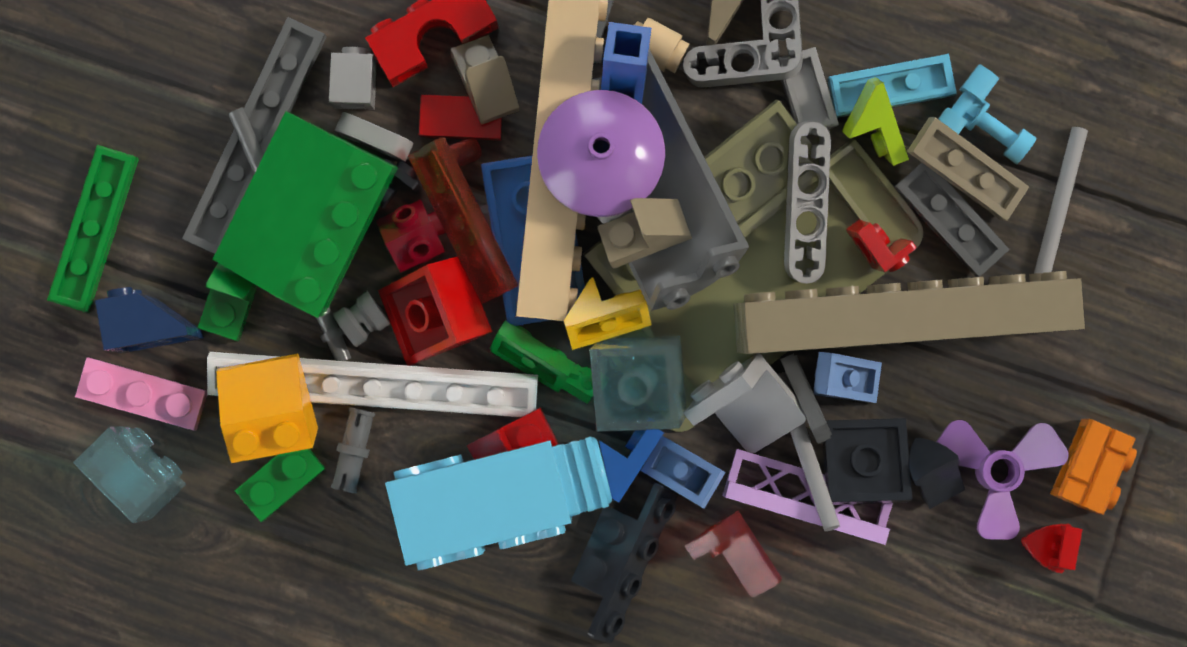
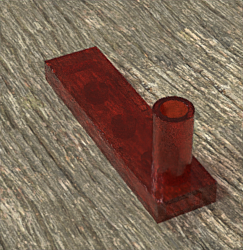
(461, 216)

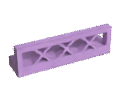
(794, 508)

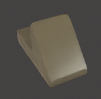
(485, 79)
(649, 229)

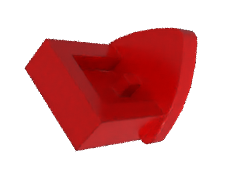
(1054, 546)

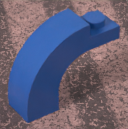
(625, 64)

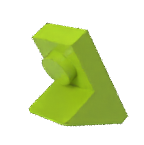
(875, 112)

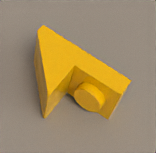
(599, 320)

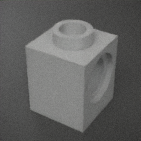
(353, 79)

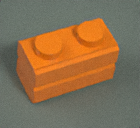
(1094, 467)

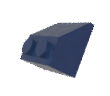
(140, 322)

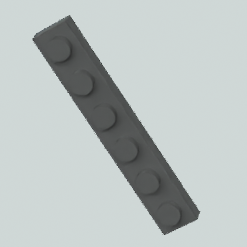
(271, 96)

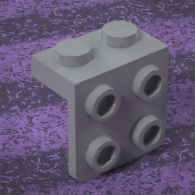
(749, 403)

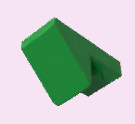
(227, 303)

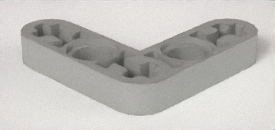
(761, 50)

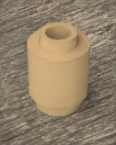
(665, 45)

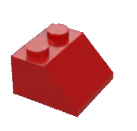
(434, 310)

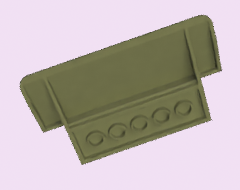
(753, 180)

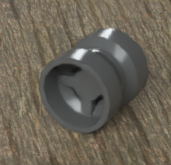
(361, 319)

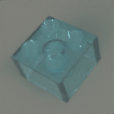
(638, 383)
(131, 472)

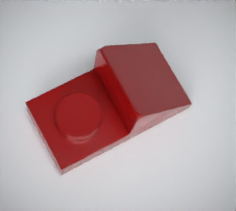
(523, 432)

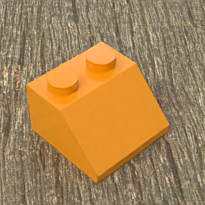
(265, 408)

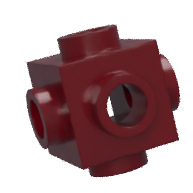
(411, 235)

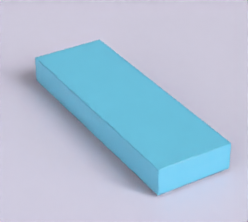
(904, 83)

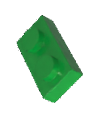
(279, 482)

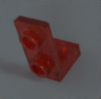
(741, 550)

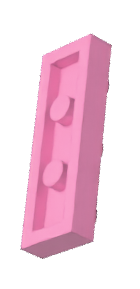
(141, 394)

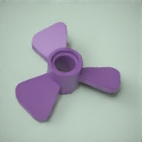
(1035, 450)

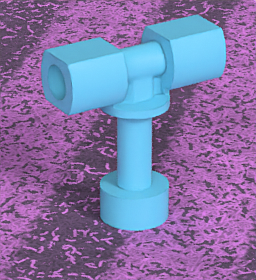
(971, 111)

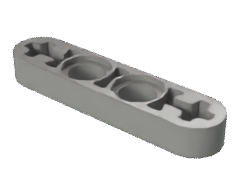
(800, 202)

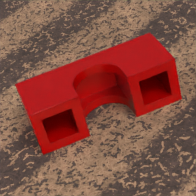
(398, 42)

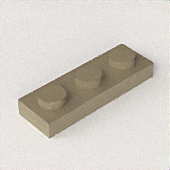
(968, 168)

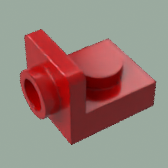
(872, 243)

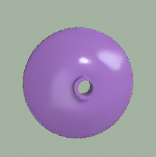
(596, 181)

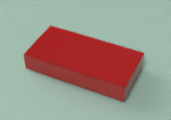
(454, 119)

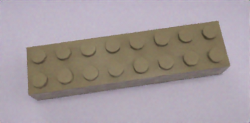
(898, 316)

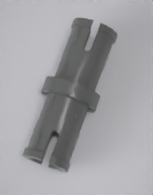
(353, 450)

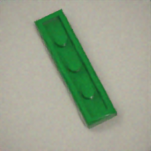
(93, 229)

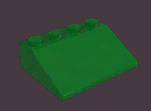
(304, 214)

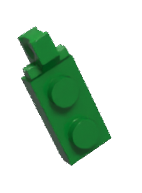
(550, 364)

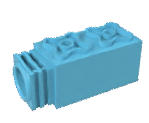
(509, 498)

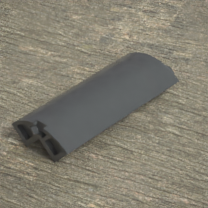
(716, 241)

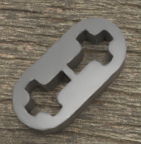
(373, 136)

